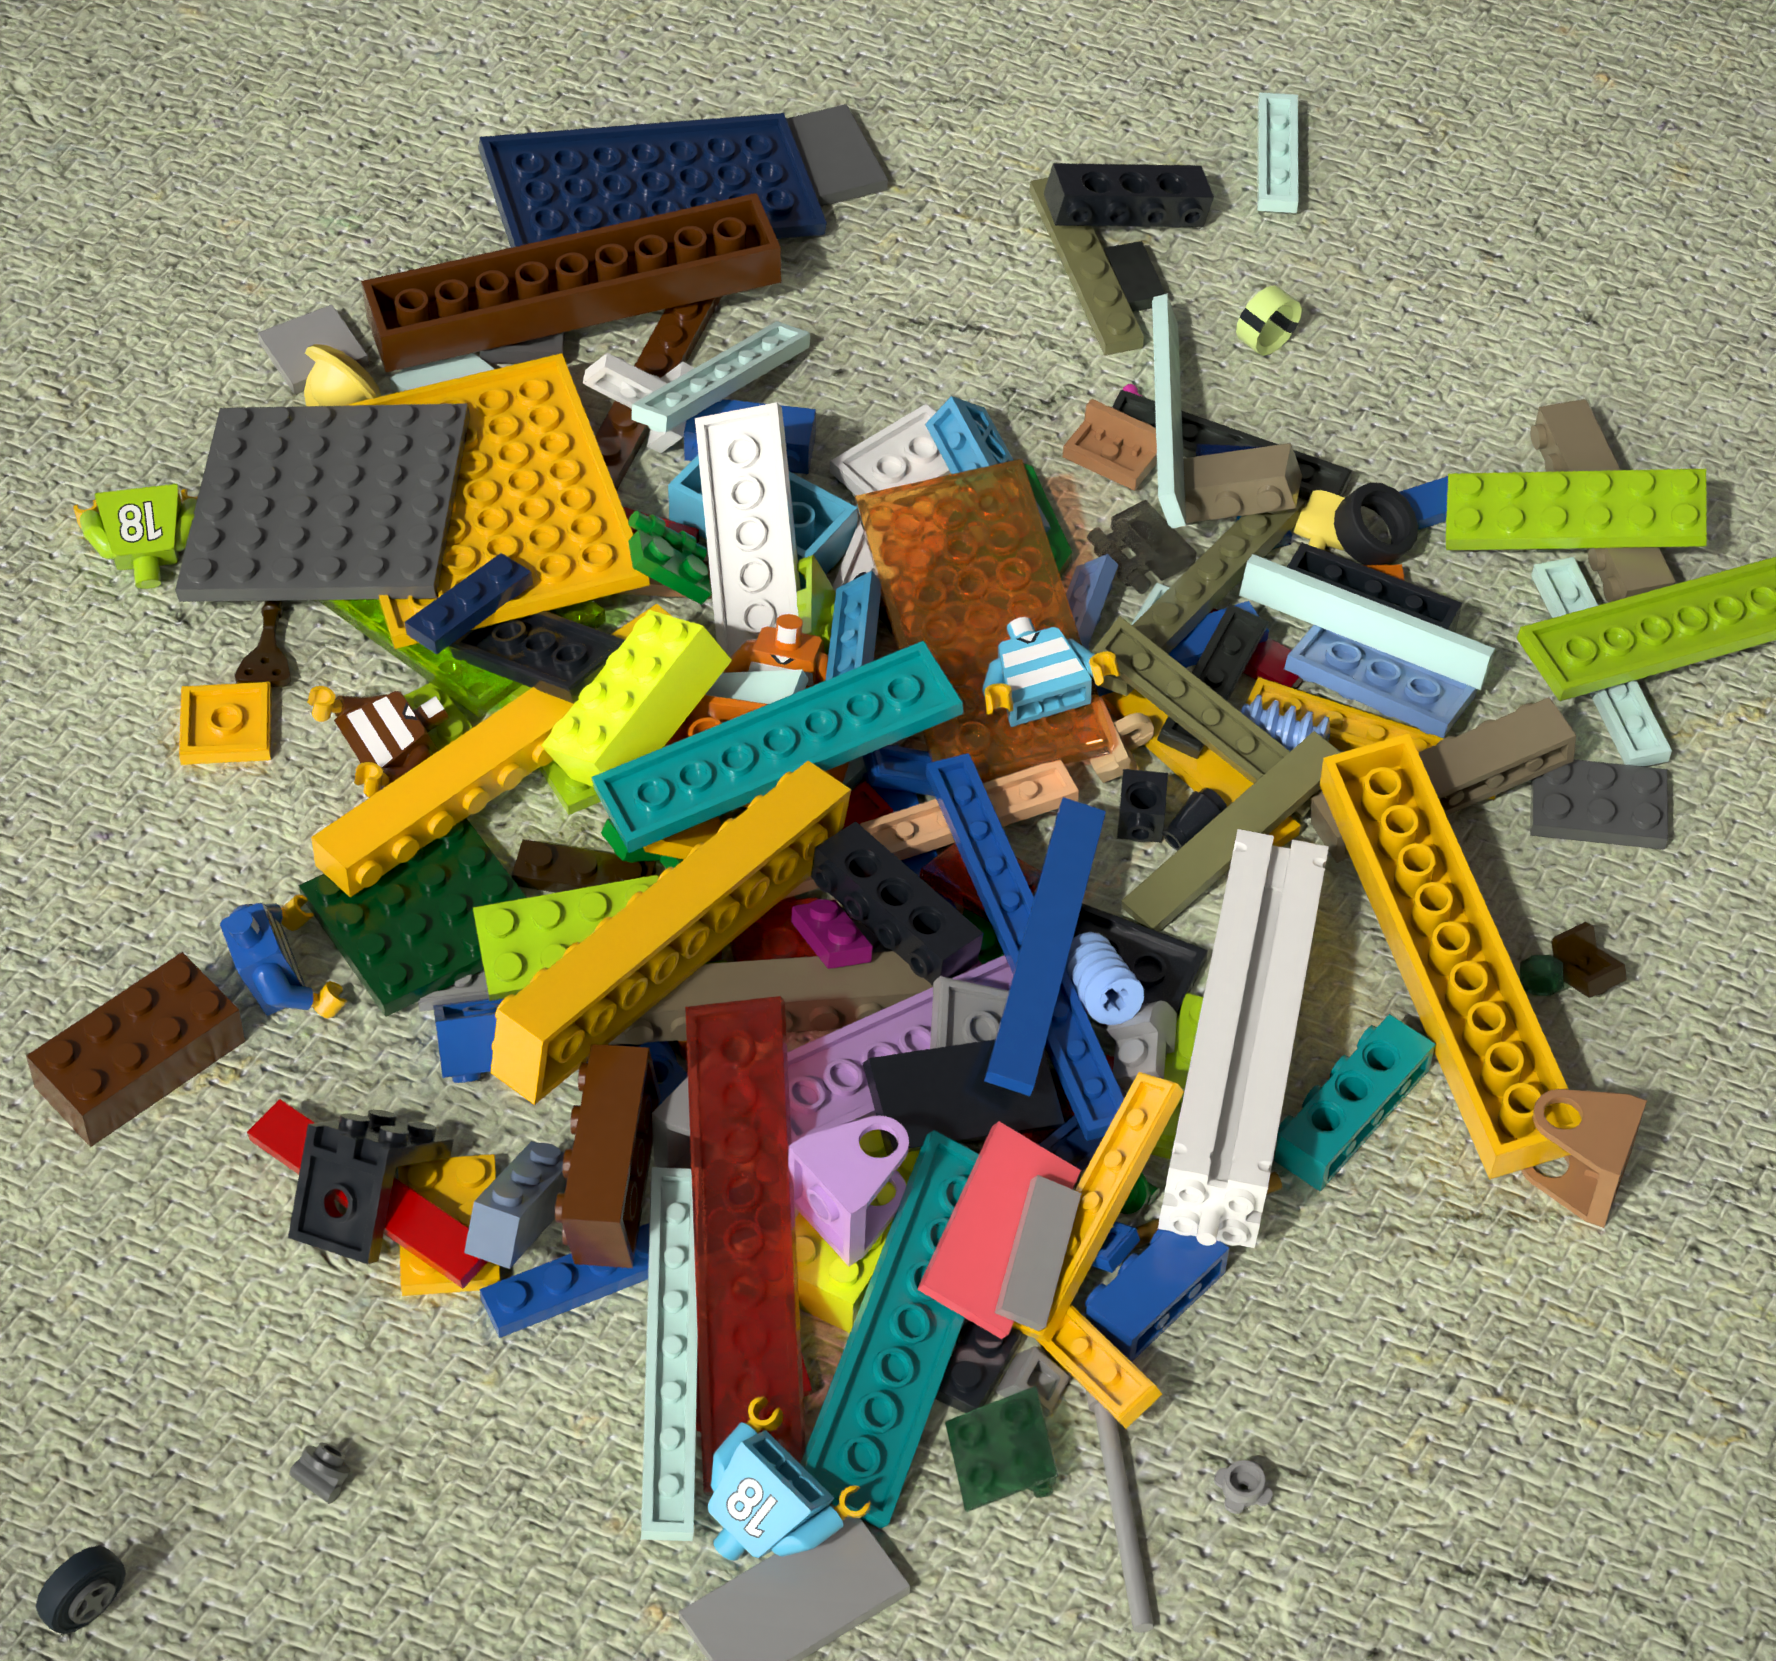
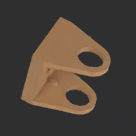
(1597, 1150)

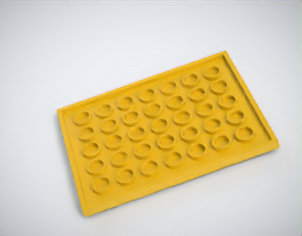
(528, 491)

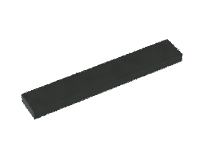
(1315, 472)

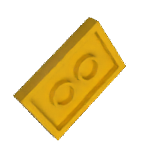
(452, 1187)

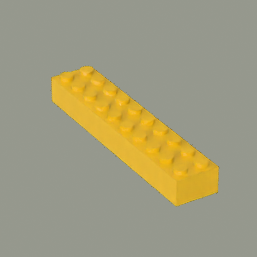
(665, 933)
(1447, 951)

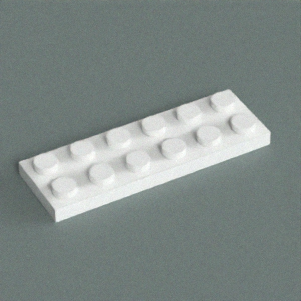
(747, 521)

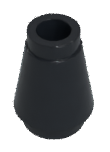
(1193, 817)

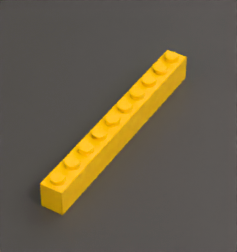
(442, 789)

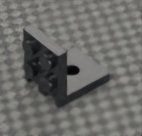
(361, 1161)

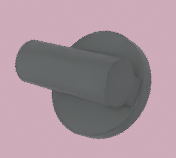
(321, 1471)

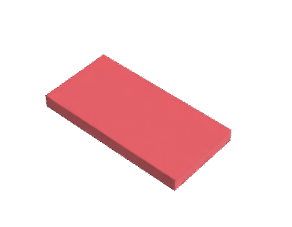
(980, 1234)

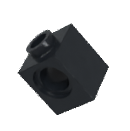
(1142, 805)

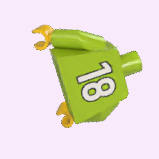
(139, 528)

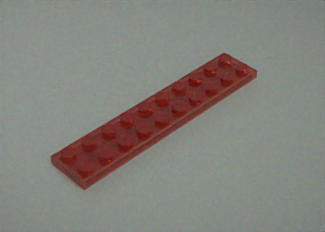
(743, 1222)

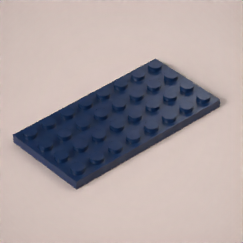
(618, 174)

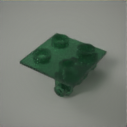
(1002, 1450)

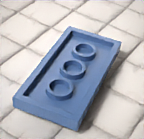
(1380, 681)

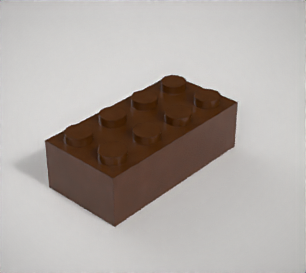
(136, 1048)
(608, 1156)

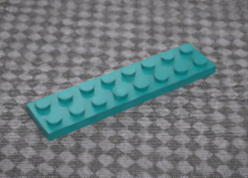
(753, 751)
(894, 1348)

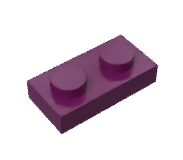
(831, 933)

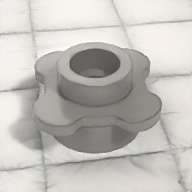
(1245, 1473)

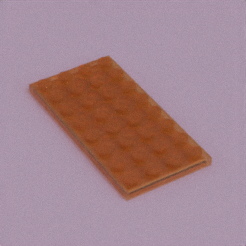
(953, 572)

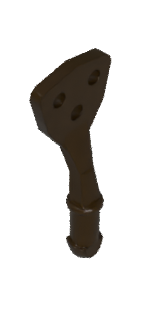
(252, 666)

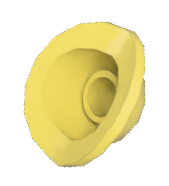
(337, 379)

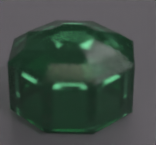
(1542, 975)

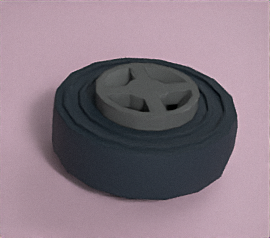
(80, 1589)

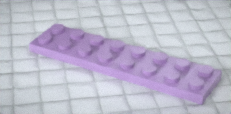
(829, 1074)

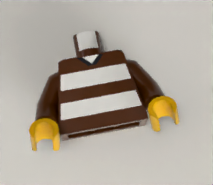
(381, 732)

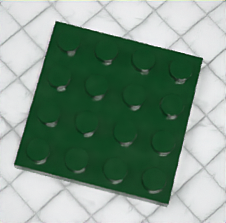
(418, 920)

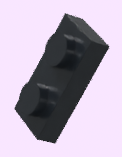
(976, 1367)

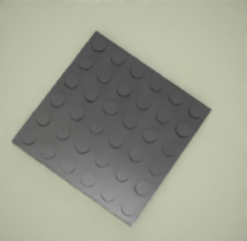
(325, 503)

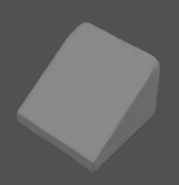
(1035, 1369)

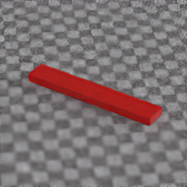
(410, 1217)

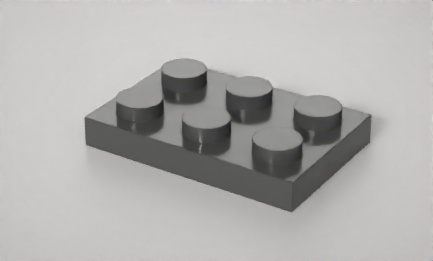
(1601, 804)

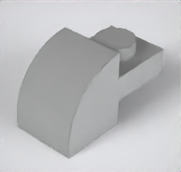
(1143, 1042)

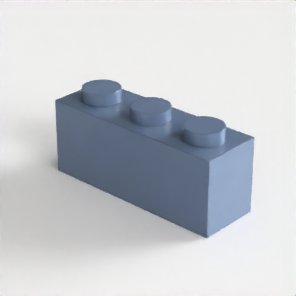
(517, 1205)

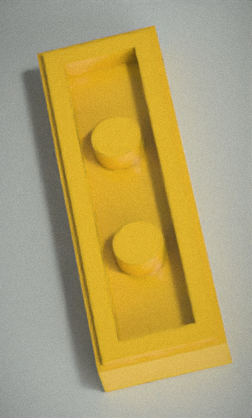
(1101, 1368)

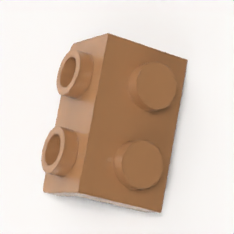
(1113, 445)

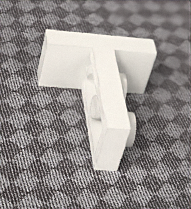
(628, 385)

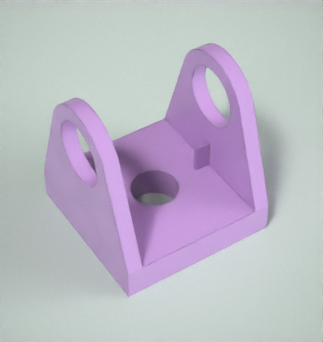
(839, 1182)

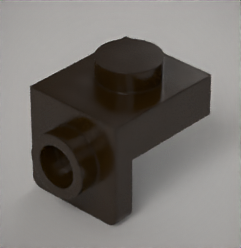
(1585, 965)

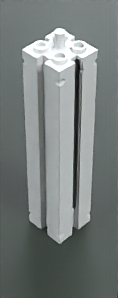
(1244, 1042)

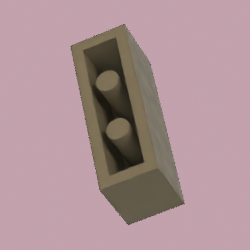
(1241, 483)

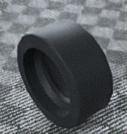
(1394, 511)

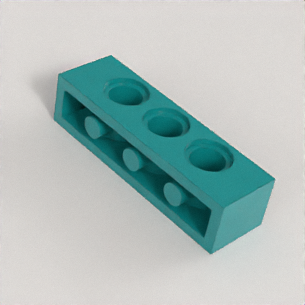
(1320, 1154)

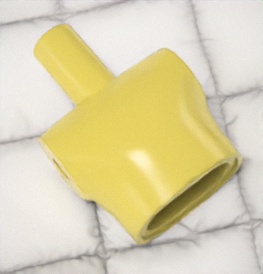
(1317, 520)

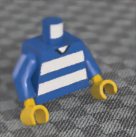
(267, 961)

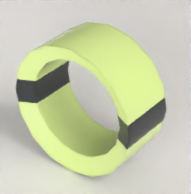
(1268, 320)

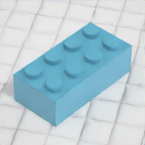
(821, 520)

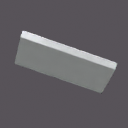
(797, 1600)

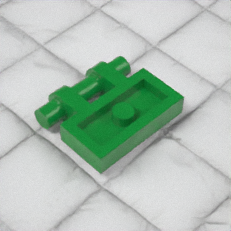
(669, 557)

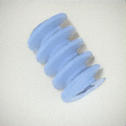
(1284, 728)
(1103, 980)

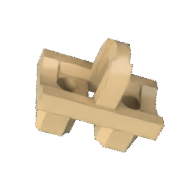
(1112, 765)

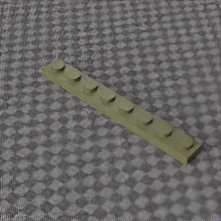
(1208, 581)

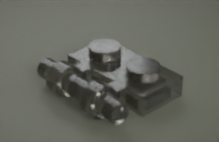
(1150, 538)

